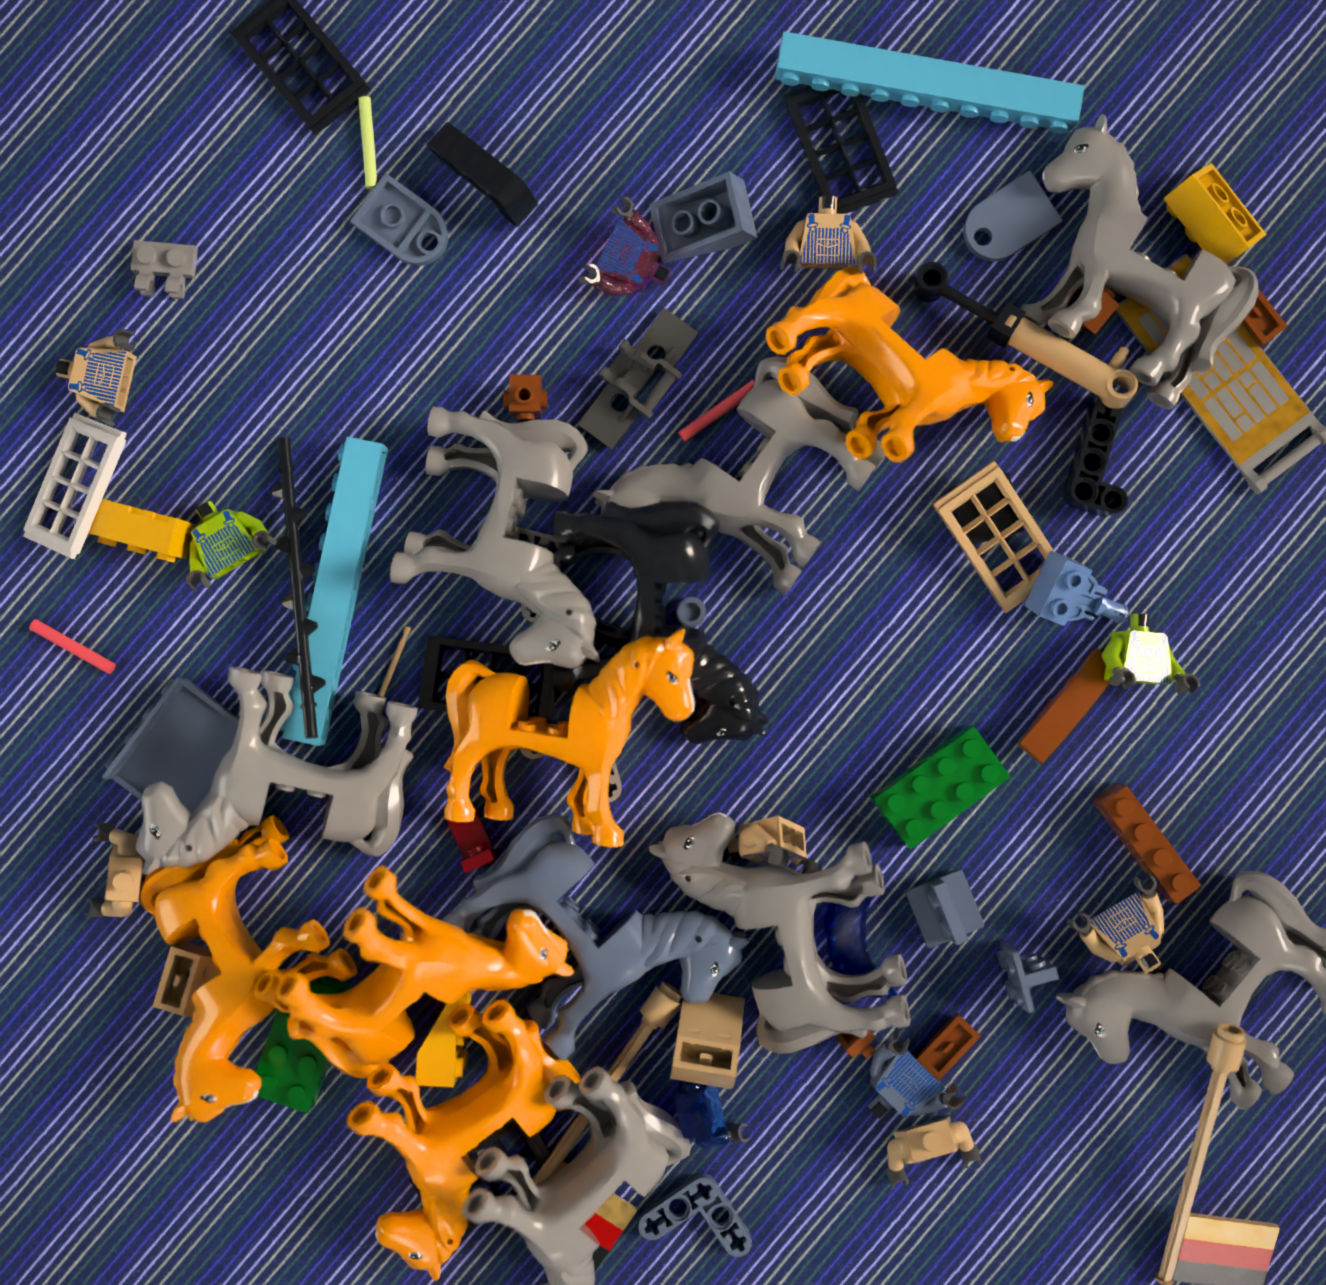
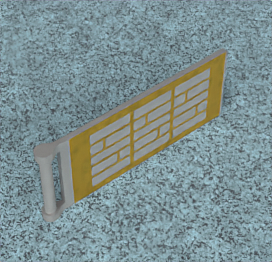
(1239, 398)

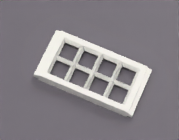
(52, 538)

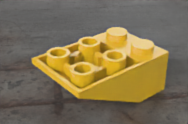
(442, 1053)

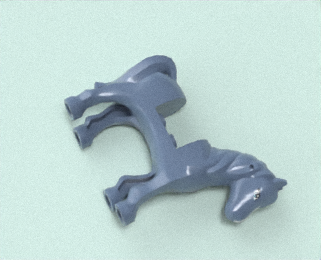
(536, 876)

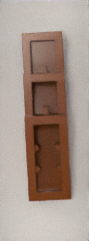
(1066, 709)

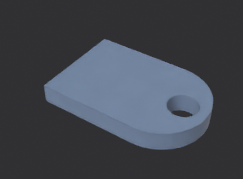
(1011, 219)
(401, 222)

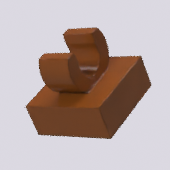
(855, 1044)

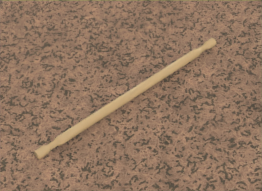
(394, 662)

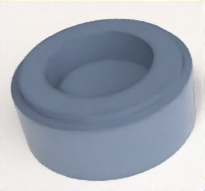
(690, 612)

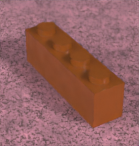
(1146, 843)

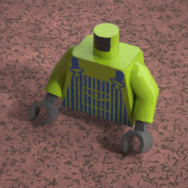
(223, 543)
(1144, 659)

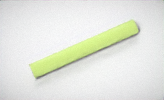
(368, 142)

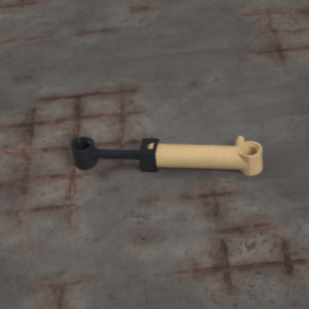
(1015, 330)

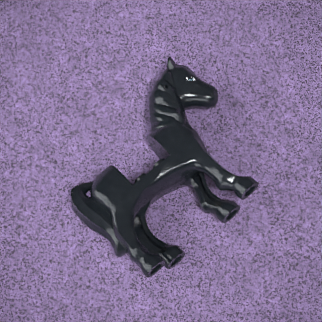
(663, 549)

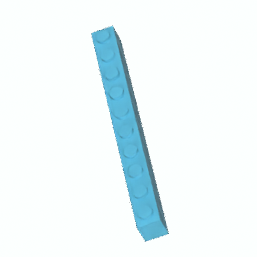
(928, 82)
(338, 577)

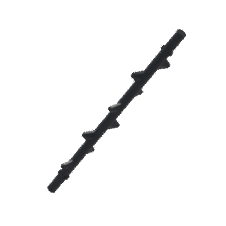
(296, 599)

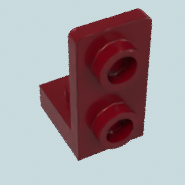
(473, 843)

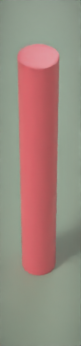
(715, 413)
(72, 646)

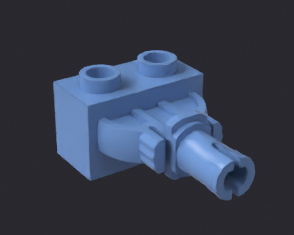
(1068, 590)

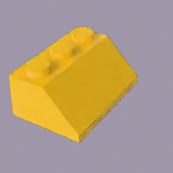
(1213, 215)

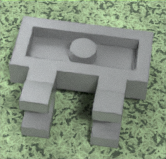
(163, 259)

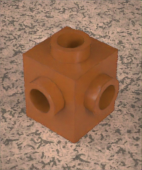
(522, 388)

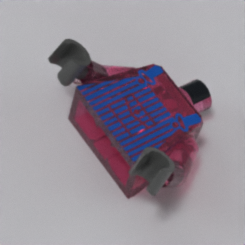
(628, 256)

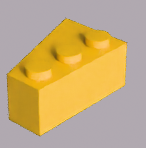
(142, 530)

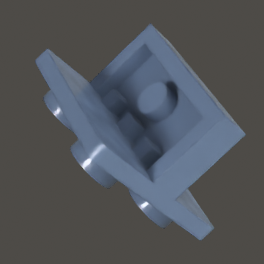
(945, 909)
(1024, 973)

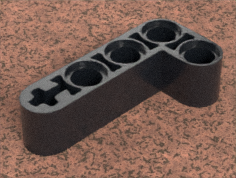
(483, 173)
(1099, 452)

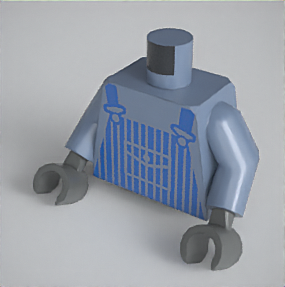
(906, 1083)

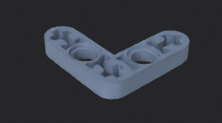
(706, 1205)

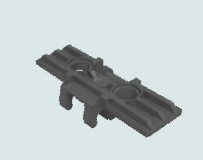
(631, 373)

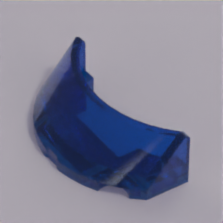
(847, 939)

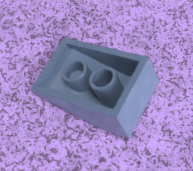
(703, 218)

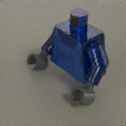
(703, 1117)

